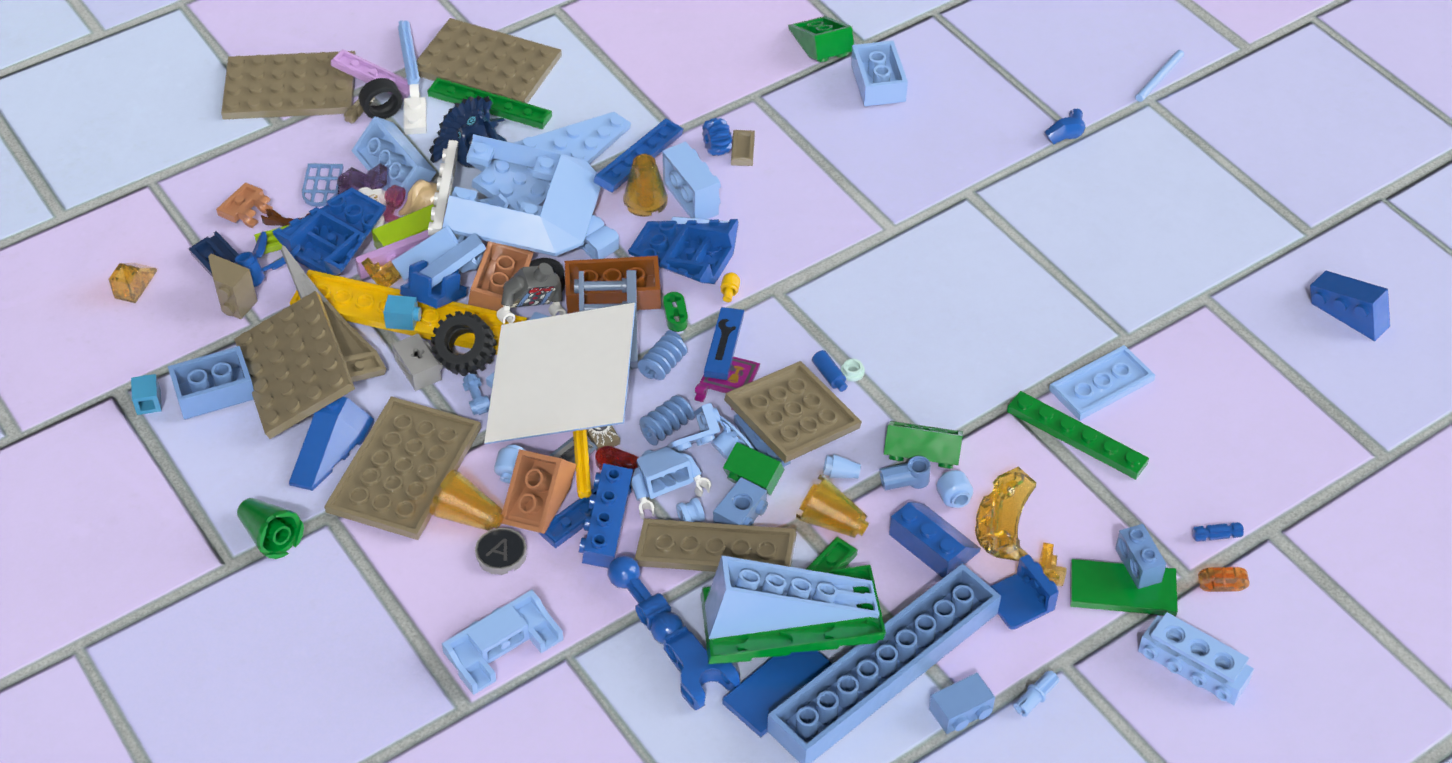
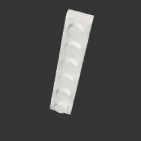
(444, 186)

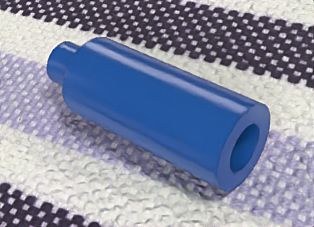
(829, 370)

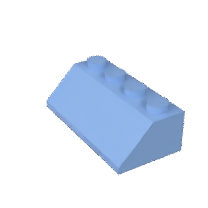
(387, 145)

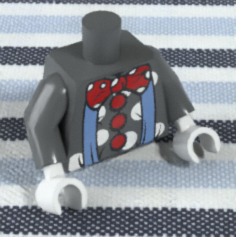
(531, 287)

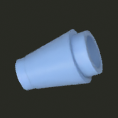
(840, 467)

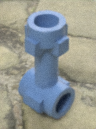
(479, 404)

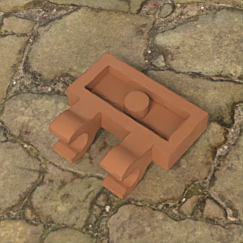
(240, 203)

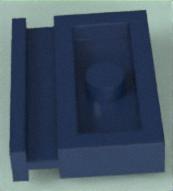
(215, 245)

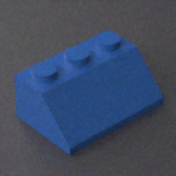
(931, 538)

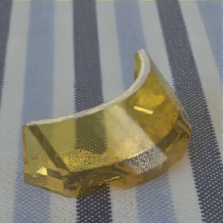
(1000, 514)

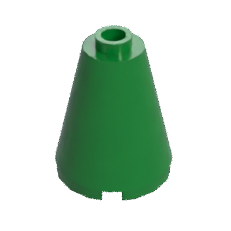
(270, 527)

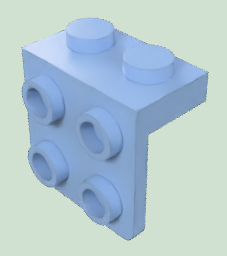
(707, 420)

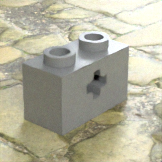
(417, 361)

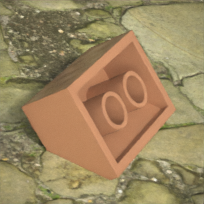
(495, 269)

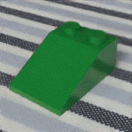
(823, 37)

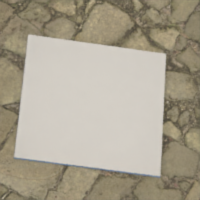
(561, 374)

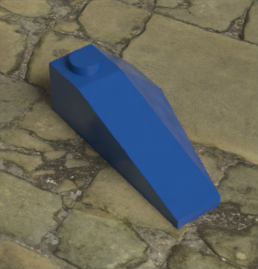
(328, 440)

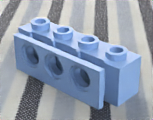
(1208, 654)

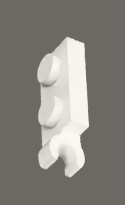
(415, 112)

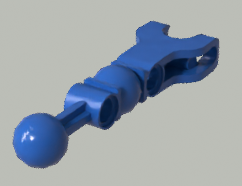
(670, 631)

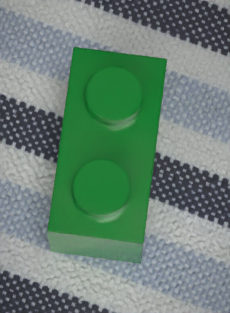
(753, 467)

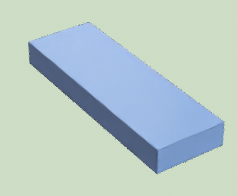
(427, 250)
(454, 259)

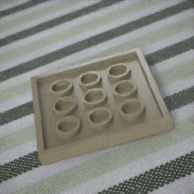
(792, 411)

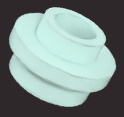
(853, 370)

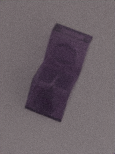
(353, 178)

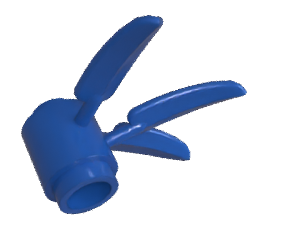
(250, 260)

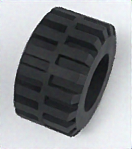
(454, 327)

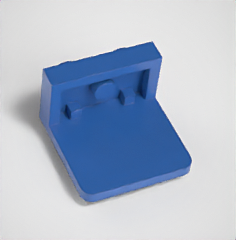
(1025, 594)

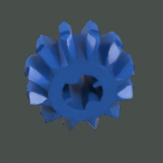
(717, 136)

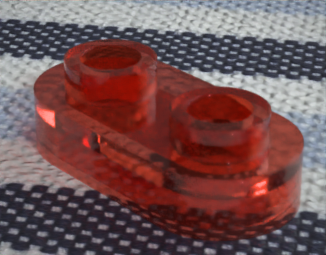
(616, 457)

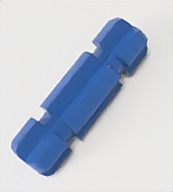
(1218, 531)

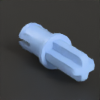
(1036, 693)

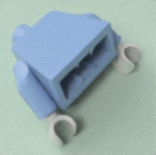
(663, 472)

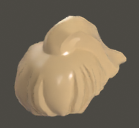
(419, 196)

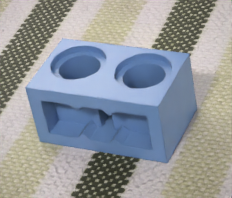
(1140, 556)

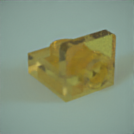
(382, 275)
(1048, 563)

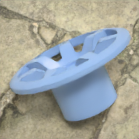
(727, 438)

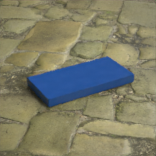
(772, 686)

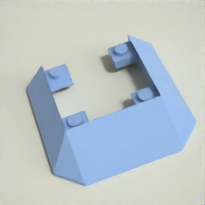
(543, 229)

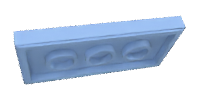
(1101, 382)

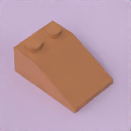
(536, 490)

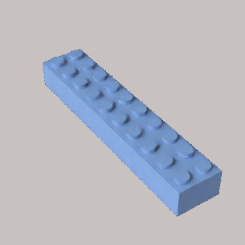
(877, 672)

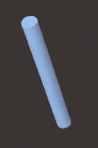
(1159, 75)

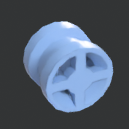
(690, 511)

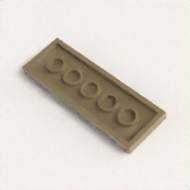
(702, 544)

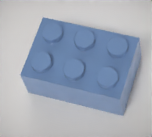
(211, 382)

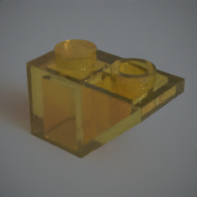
(130, 280)

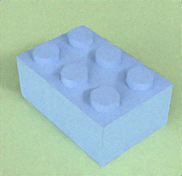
(879, 73)
(691, 181)

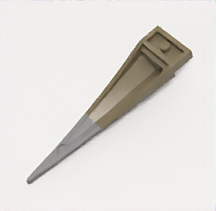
(358, 354)

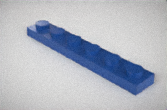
(652, 144)

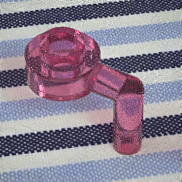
(394, 199)

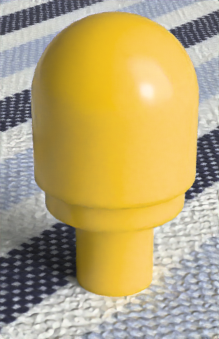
(729, 286)

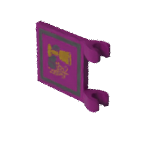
(740, 374)

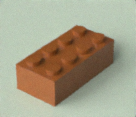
(614, 270)

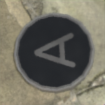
(501, 551)

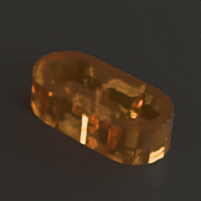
(1223, 579)

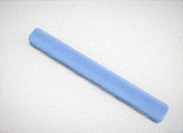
(408, 52)

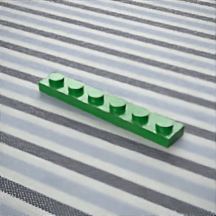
(1078, 435)

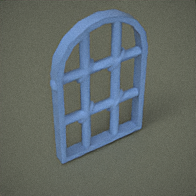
(318, 177)

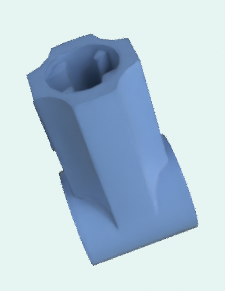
(914, 474)

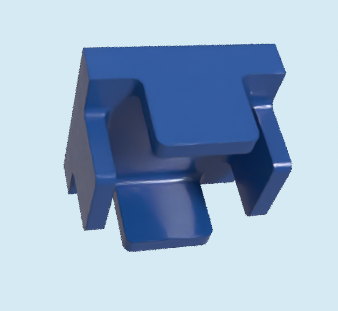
(437, 296)

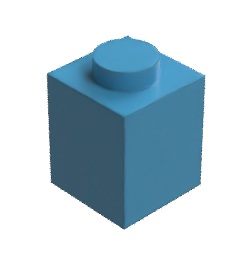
(401, 312)
(146, 394)

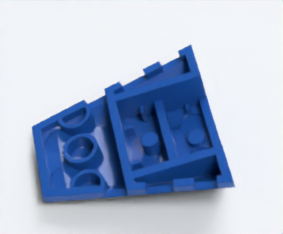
(333, 232)
(689, 248)

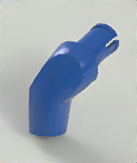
(1067, 128)

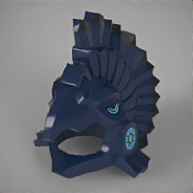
(461, 123)

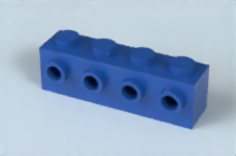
(607, 515)

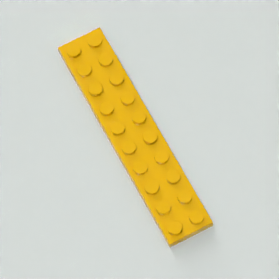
(365, 304)

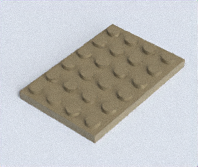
(487, 60)
(285, 86)
(294, 364)
(402, 467)

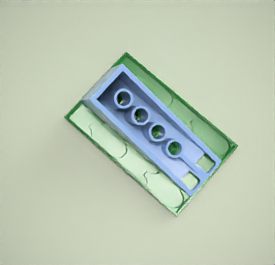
(783, 609)

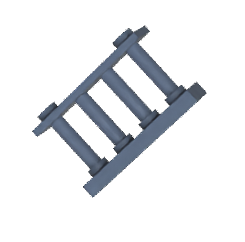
(627, 285)

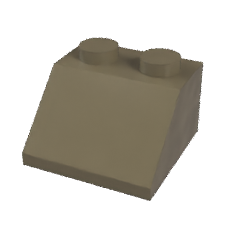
(232, 286)

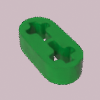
(671, 312)

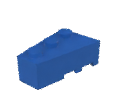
(1353, 303)

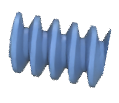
(663, 356)
(665, 419)

